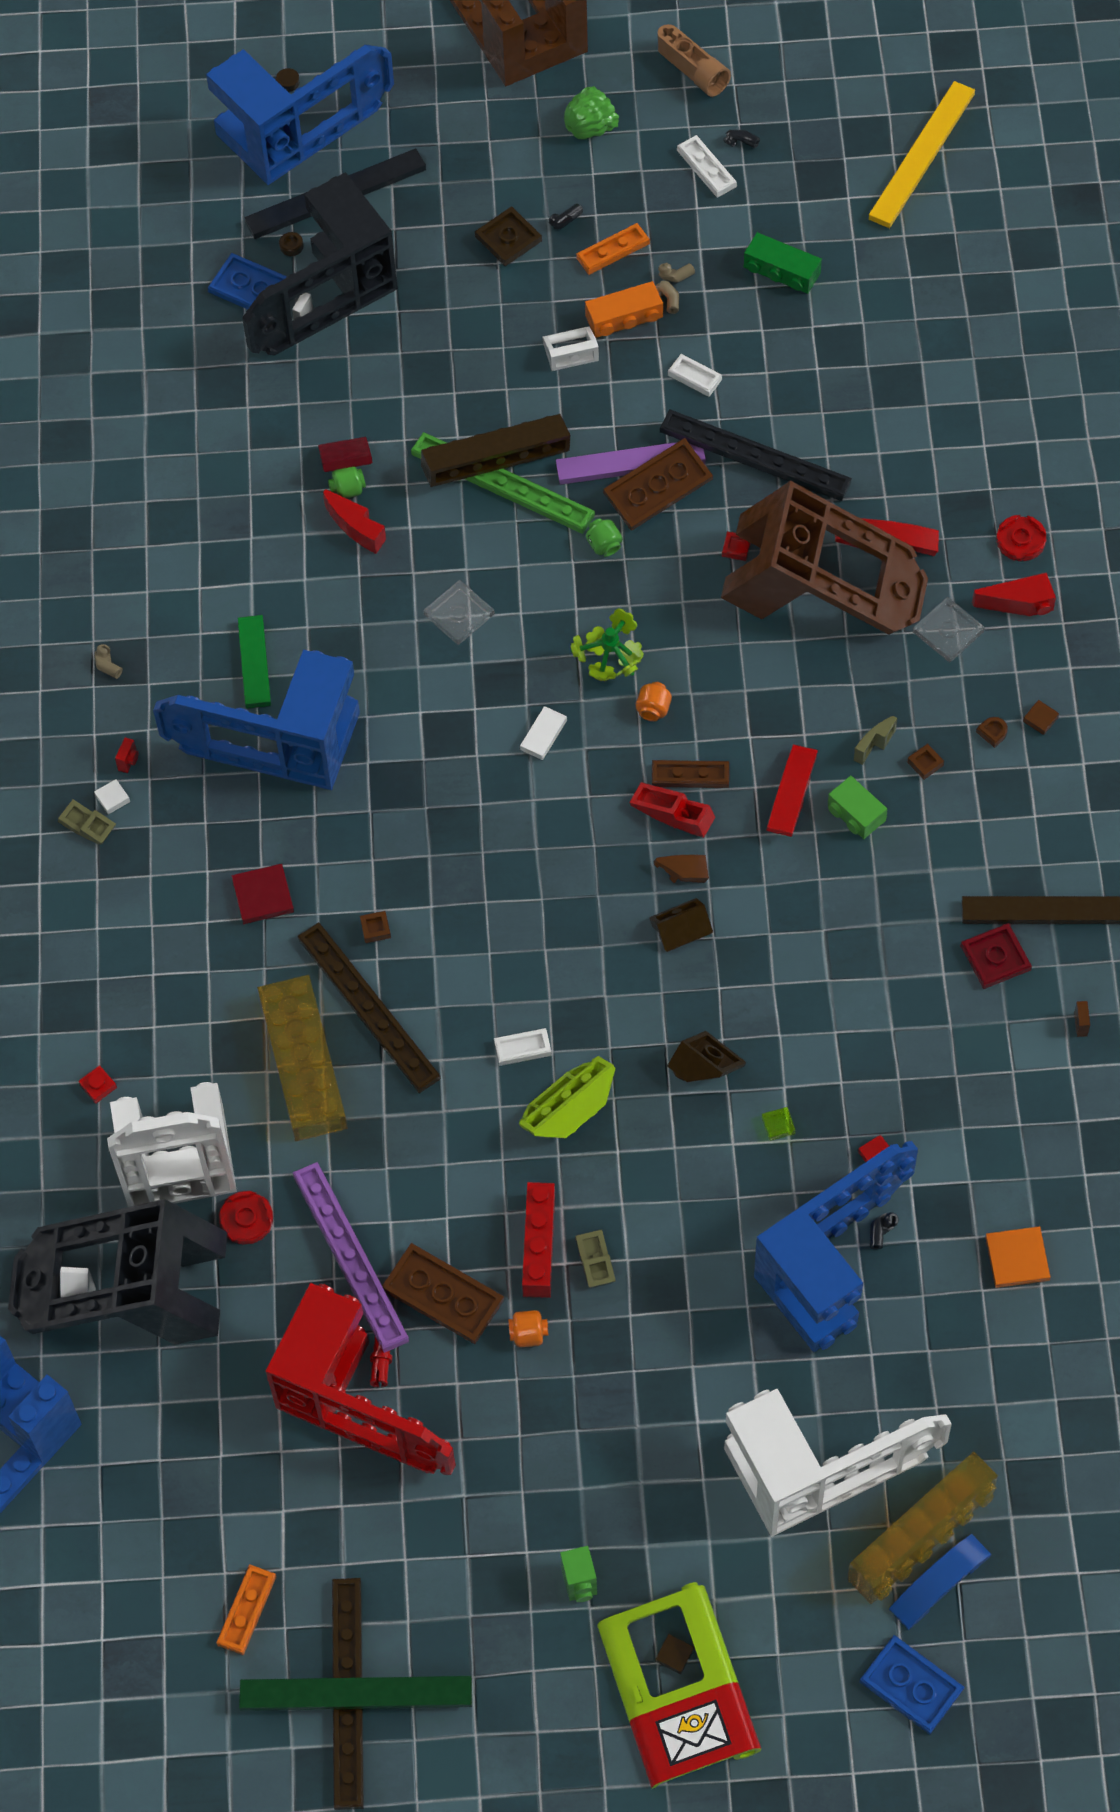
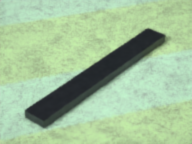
(366, 180)
(755, 455)

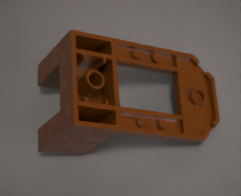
(527, 45)
(791, 534)

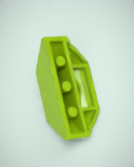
(570, 1100)

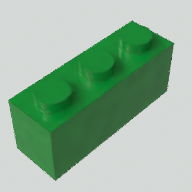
(782, 263)

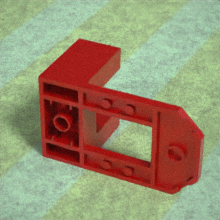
(315, 1368)

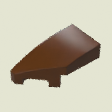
(684, 867)

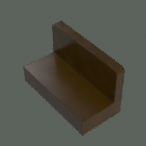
(682, 924)

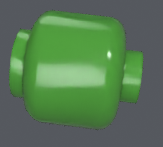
(347, 482)
(604, 537)

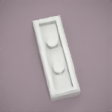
(706, 166)

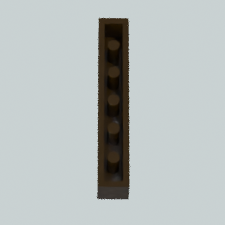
(495, 450)

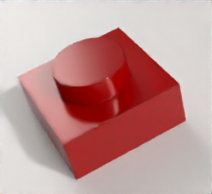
(126, 755)
(97, 1084)

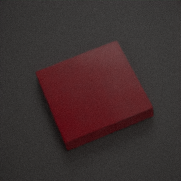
(345, 454)
(262, 893)
(996, 956)

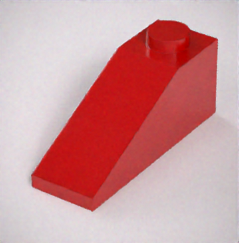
(1021, 596)

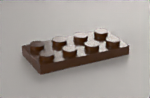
(658, 484)
(443, 1293)

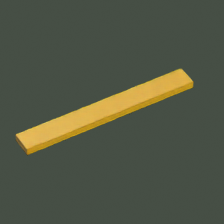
(921, 154)

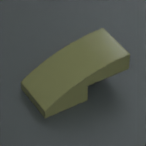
(877, 736)
(86, 823)
(595, 1258)

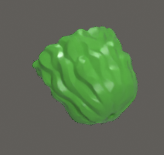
(590, 114)

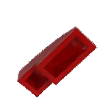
(355, 521)
(673, 809)

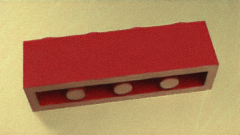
(538, 1240)

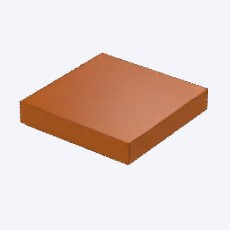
(1017, 1257)

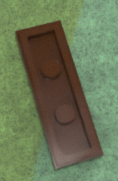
(690, 774)

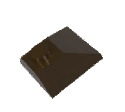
(703, 1058)

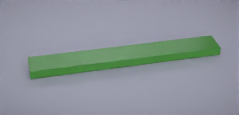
(523, 492)

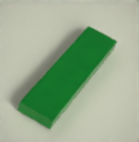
(254, 661)

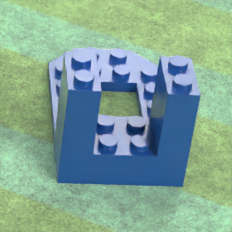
(265, 117)
(309, 730)
(805, 1269)
(35, 1417)

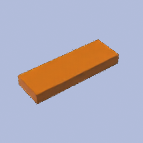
(612, 248)
(246, 1609)

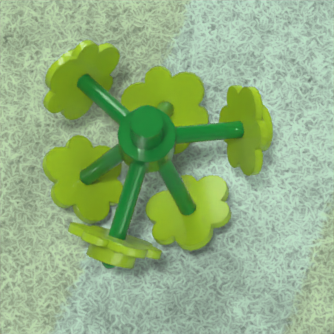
(608, 641)

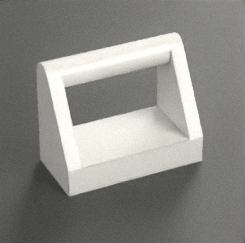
(571, 354)

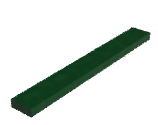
(355, 1693)

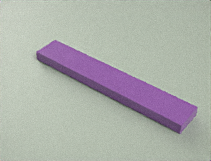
(609, 463)

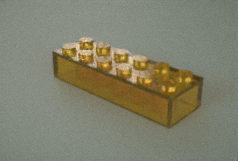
(302, 1058)
(923, 1528)

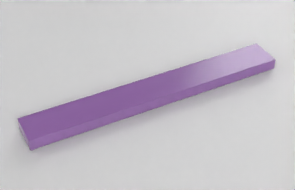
(350, 1257)

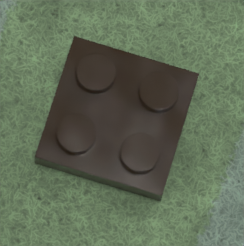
(508, 236)

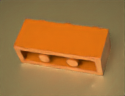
(624, 309)

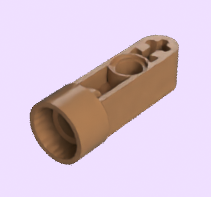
(692, 60)

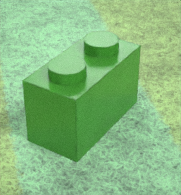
(856, 807)
(579, 1574)

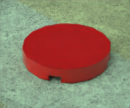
(1021, 538)
(246, 1217)

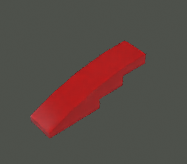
(920, 538)
(792, 790)

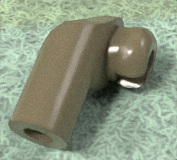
(674, 275)
(672, 295)
(103, 662)

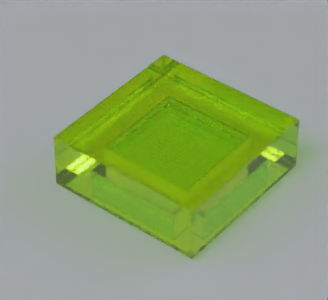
(778, 1123)

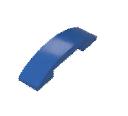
(939, 1580)

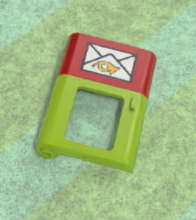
(690, 1724)

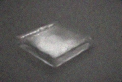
(458, 612)
(948, 629)

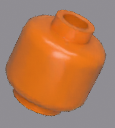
(653, 701)
(527, 1328)

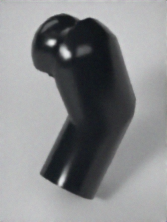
(743, 136)
(566, 217)
(880, 1227)

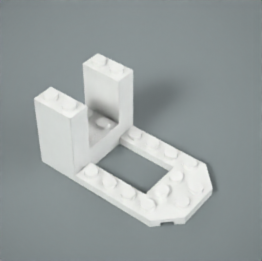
(178, 1174)
(786, 1476)

